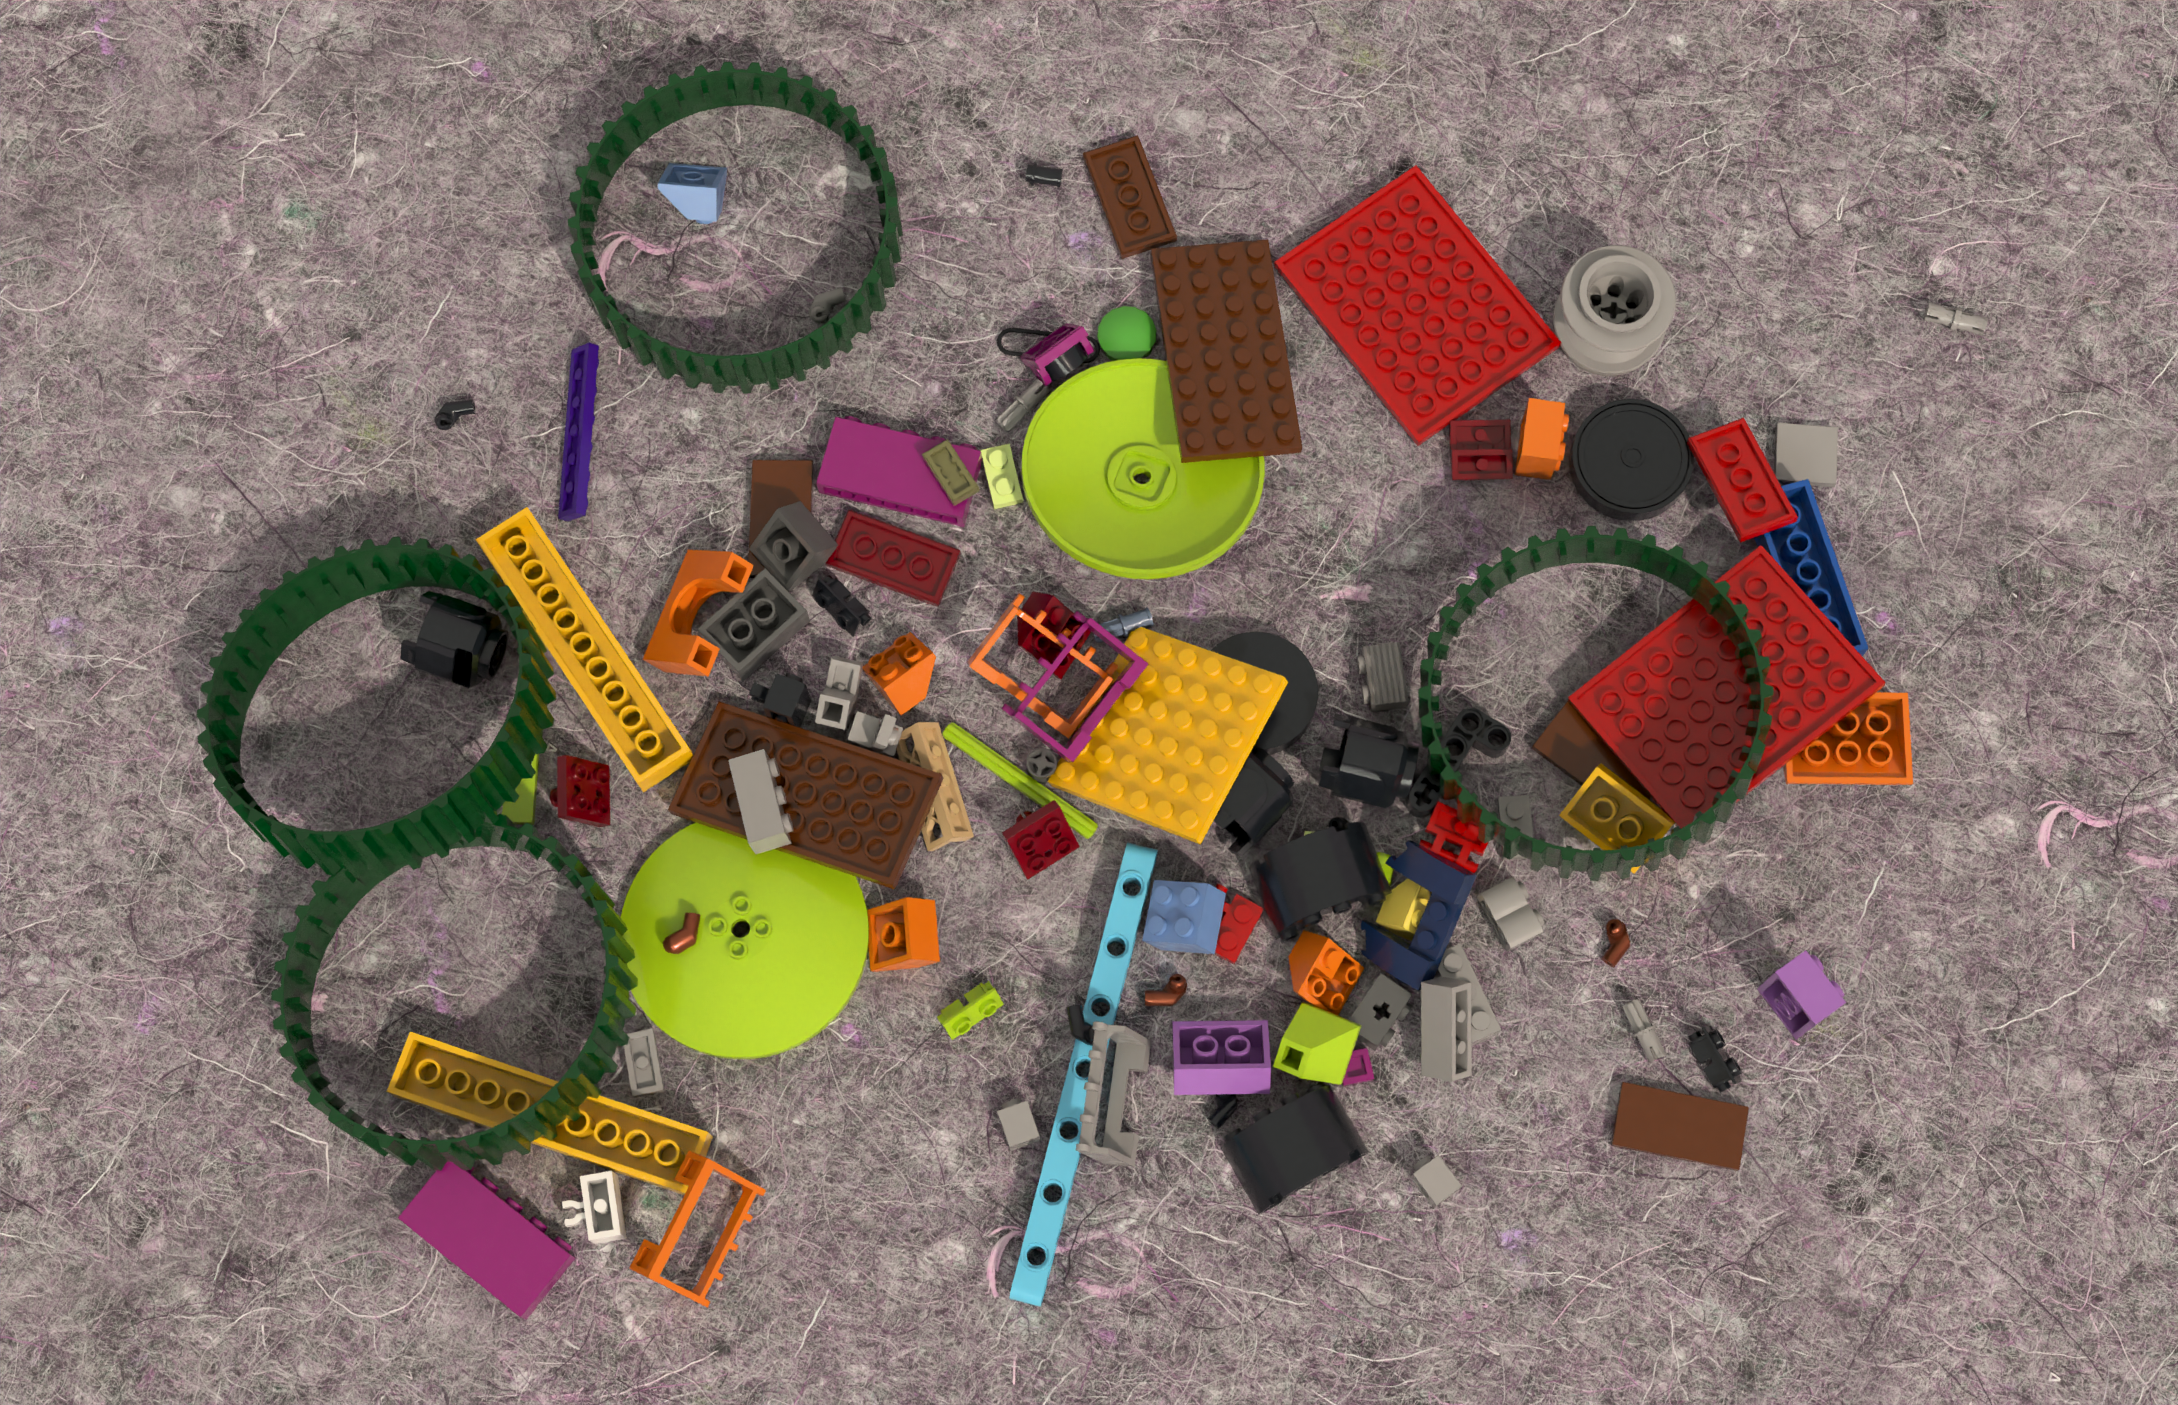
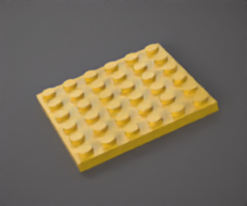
(1173, 736)

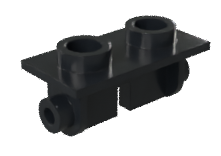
(831, 596)
(1711, 1046)

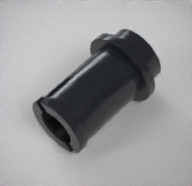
(1043, 175)

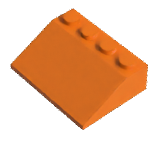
(1862, 748)

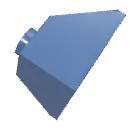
(695, 190)

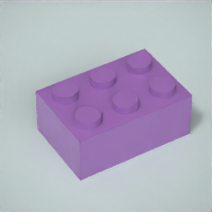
(1802, 994)
(1221, 1057)

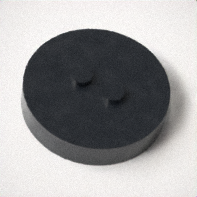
(1631, 459)
(1299, 699)

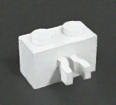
(601, 1207)

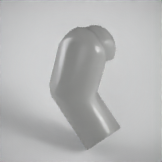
(822, 304)

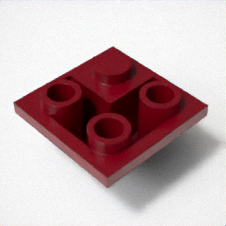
(1056, 620)

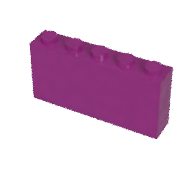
(888, 470)
(488, 1237)

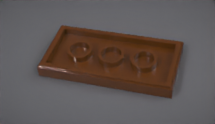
(1129, 197)
(775, 486)
(1578, 750)
(1680, 1126)

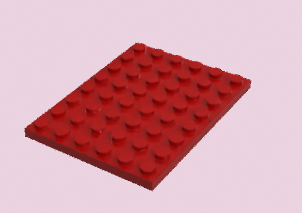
(1417, 305)
(1680, 698)

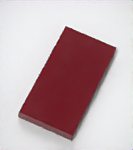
(893, 558)

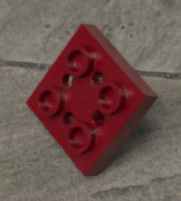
(577, 789)
(1037, 834)

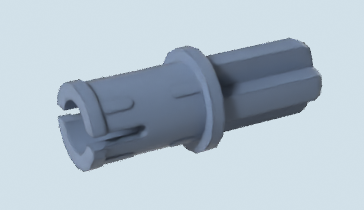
(1127, 623)

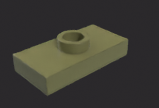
(950, 472)

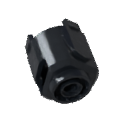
(457, 641)
(1371, 764)
(1255, 801)

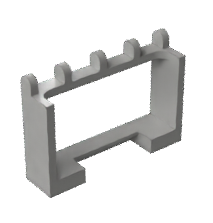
(1130, 1055)

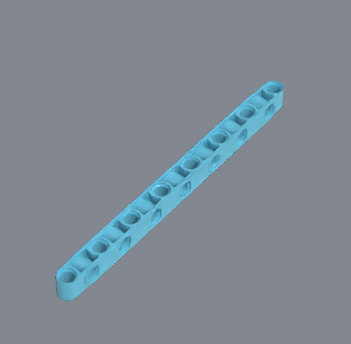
(1061, 1155)

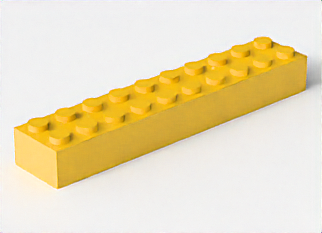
(585, 649)
(495, 1092)

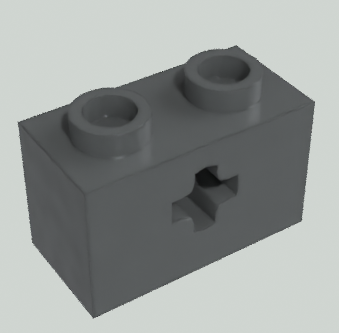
(1392, 998)

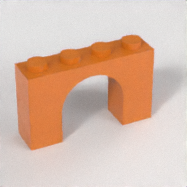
(699, 577)

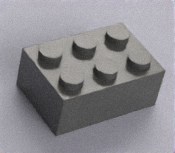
(754, 624)

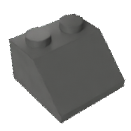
(793, 545)

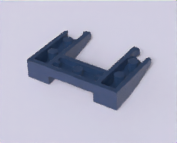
(1449, 889)

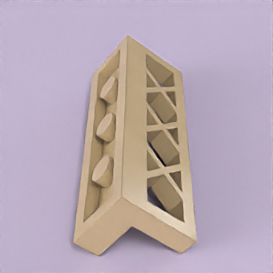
(948, 805)

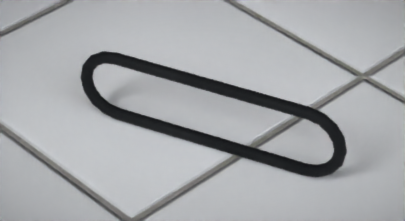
(1038, 332)

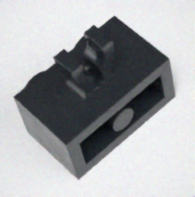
(785, 700)

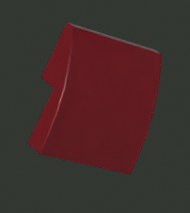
(1480, 449)

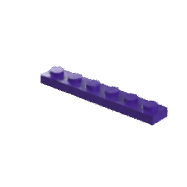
(578, 432)

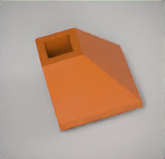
(902, 672)
(1323, 972)

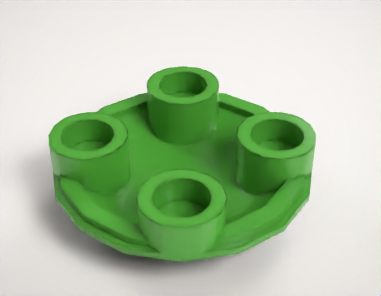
(1126, 333)

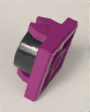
(1058, 353)

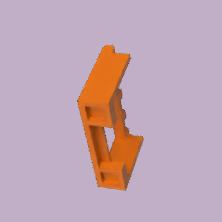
(1049, 715)
(653, 1257)

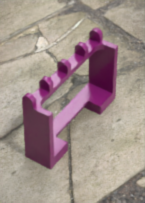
(1124, 681)

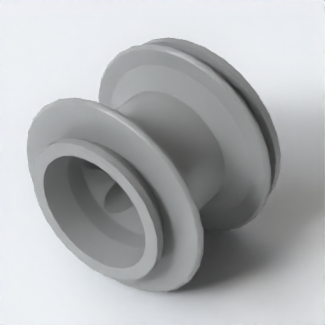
(1587, 331)

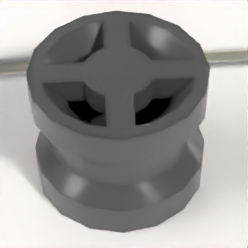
(1042, 759)

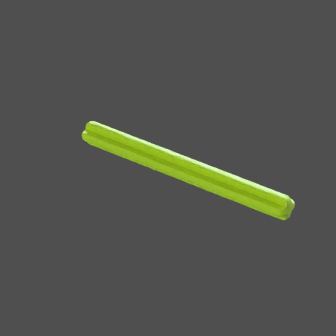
(1017, 778)

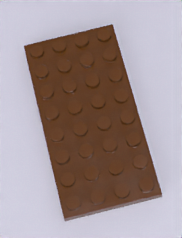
(1225, 351)
(843, 800)

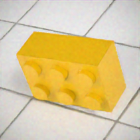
(1614, 813)

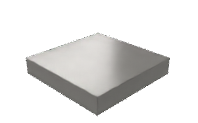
(1805, 454)

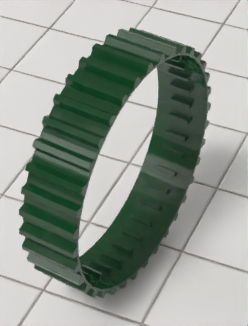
(702, 93)
(1619, 551)
(304, 601)
(303, 958)

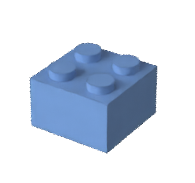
(1184, 916)

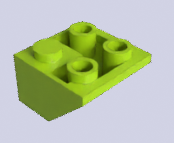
(1317, 1045)

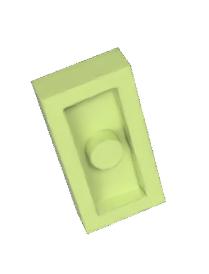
(1001, 476)

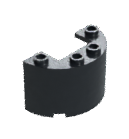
(1318, 876)
(1293, 1146)

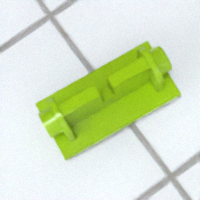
(959, 1019)

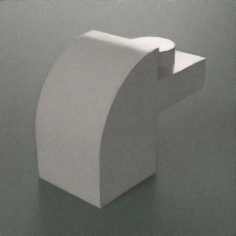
(841, 693)
(874, 733)

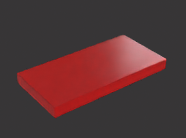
(1742, 480)

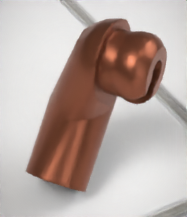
(685, 937)
(1618, 940)
(1169, 994)

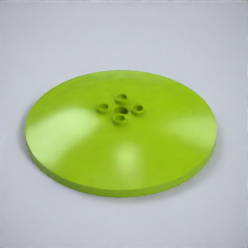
(1083, 467)
(749, 991)

